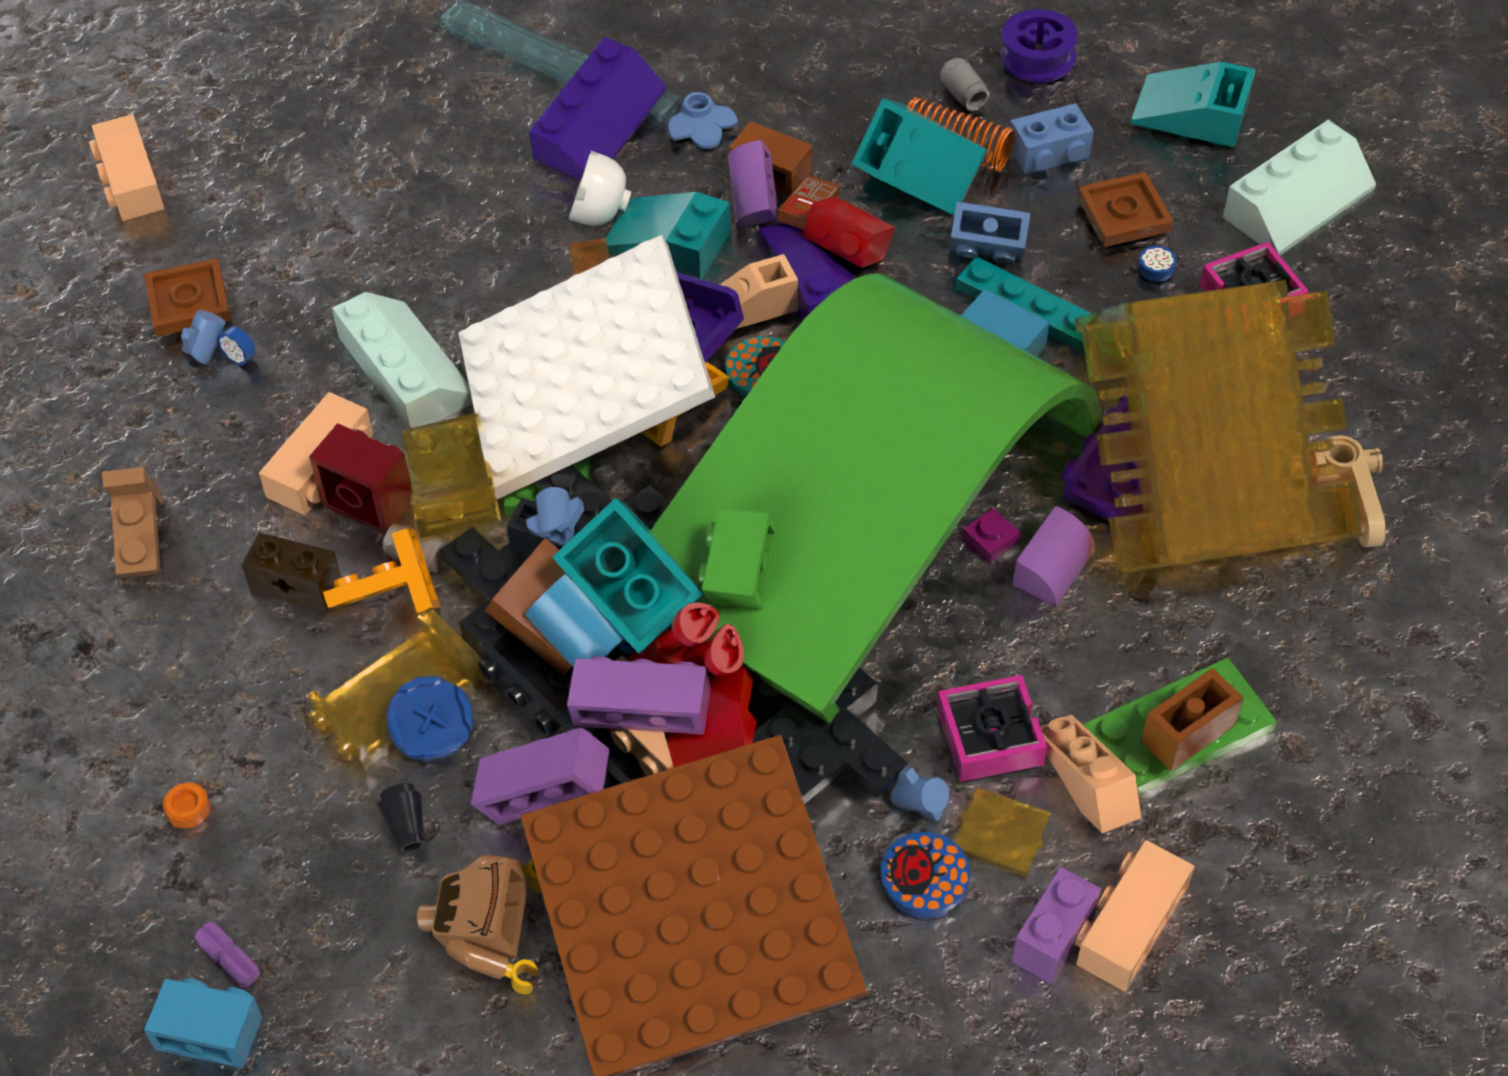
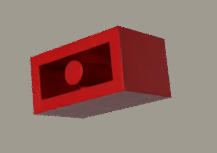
(848, 231)

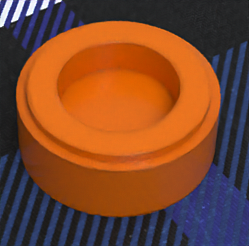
(186, 805)

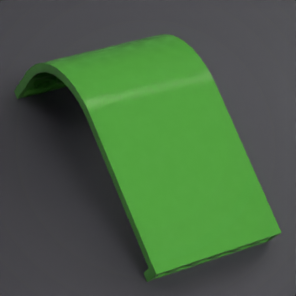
(866, 459)

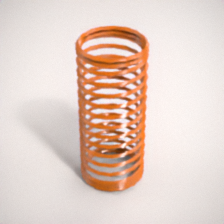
(1004, 138)

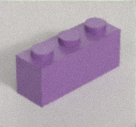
(639, 695)
(539, 775)

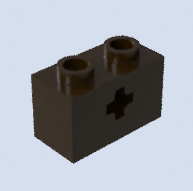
(290, 571)

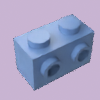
(1051, 138)
(989, 232)

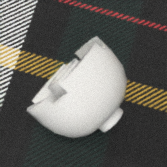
(600, 192)

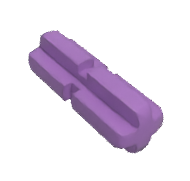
(230, 957)

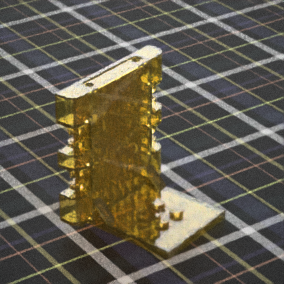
(1218, 424)

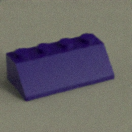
(596, 109)

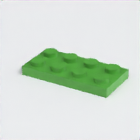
(1123, 728)

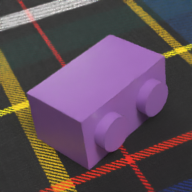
(1054, 925)

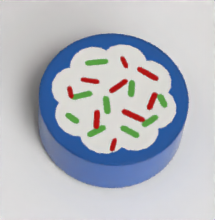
(1157, 263)
(236, 345)

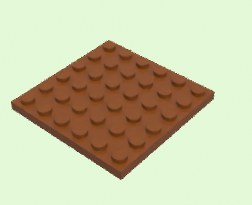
(691, 908)

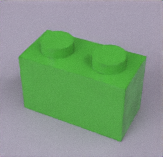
(738, 558)

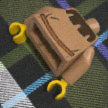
(482, 916)

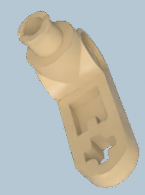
(1356, 465)

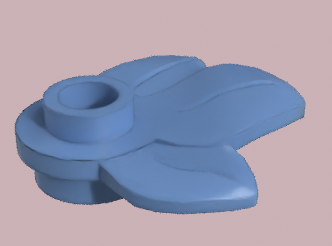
(701, 121)

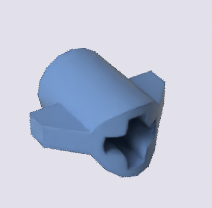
(202, 336)
(555, 515)
(920, 794)

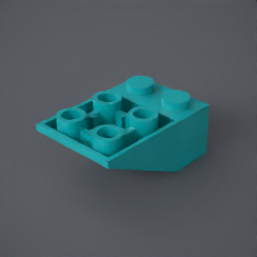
(1197, 101)
(918, 155)

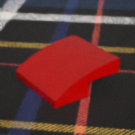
(727, 721)

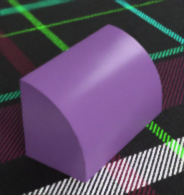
(752, 184)
(1054, 557)

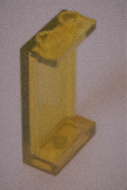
(449, 476)
(359, 707)

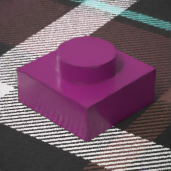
(991, 535)

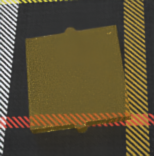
(1002, 831)

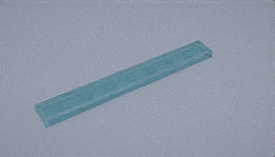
(532, 48)

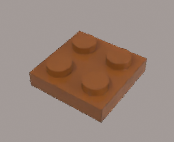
(1125, 209)
(183, 290)

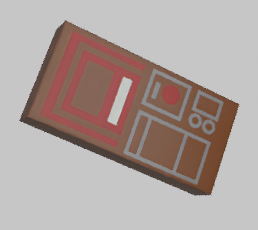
(798, 204)

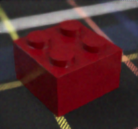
(362, 478)

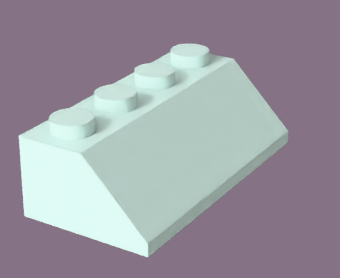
(1300, 188)
(401, 359)

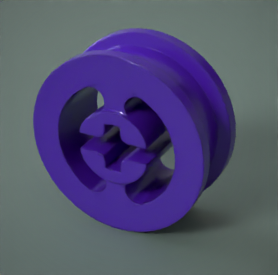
(1058, 41)

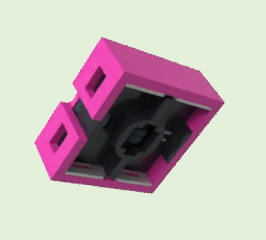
(1250, 267)
(991, 728)

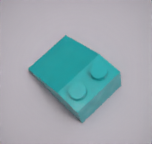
(689, 222)
(627, 574)

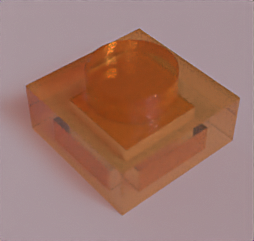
(588, 254)

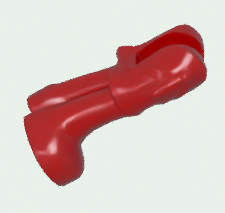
(695, 641)

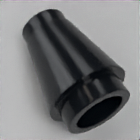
(404, 816)

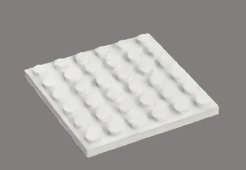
(583, 366)

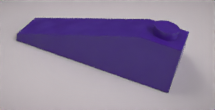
(814, 267)

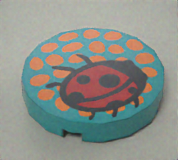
(749, 361)

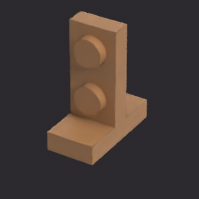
(134, 521)

